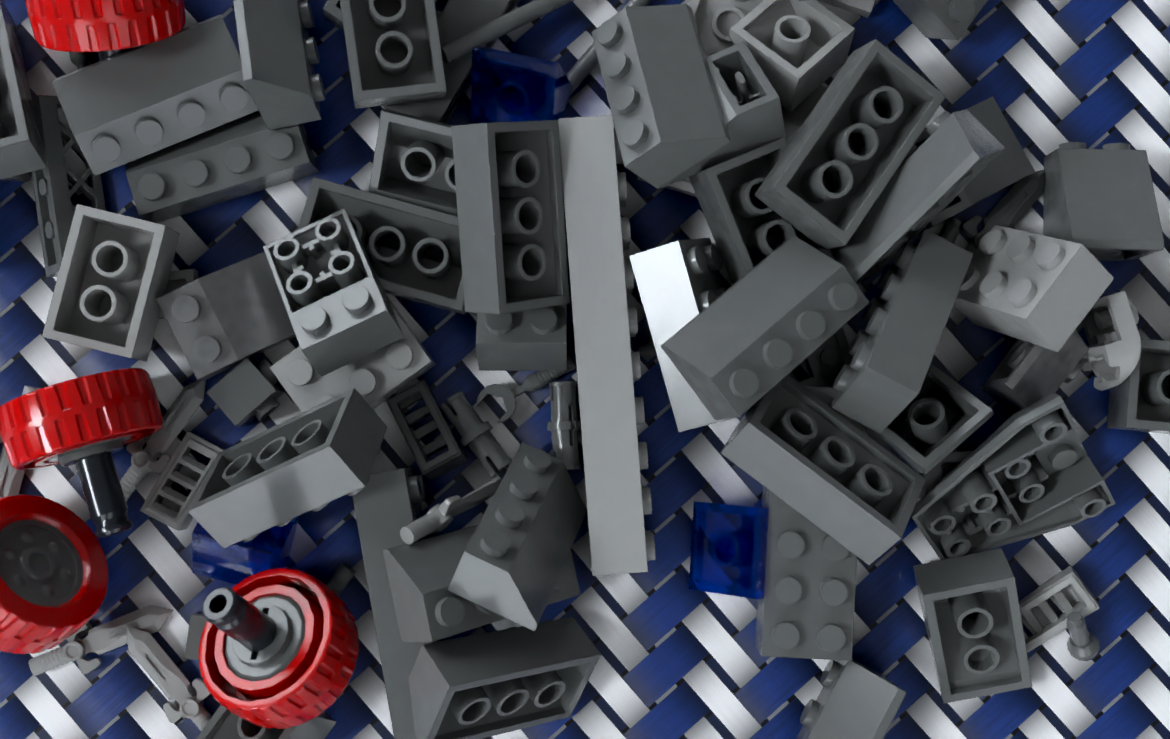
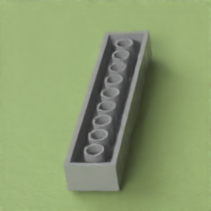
(603, 348)

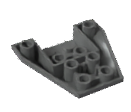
(1014, 485)

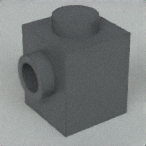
(247, 392)

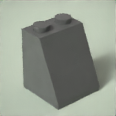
(1102, 200)

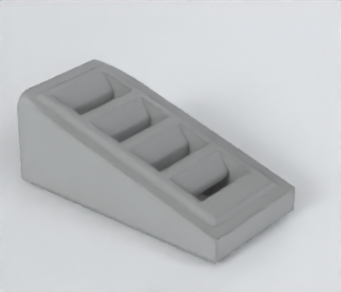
(162, 490)
(1086, 605)

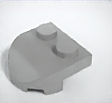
(1112, 340)

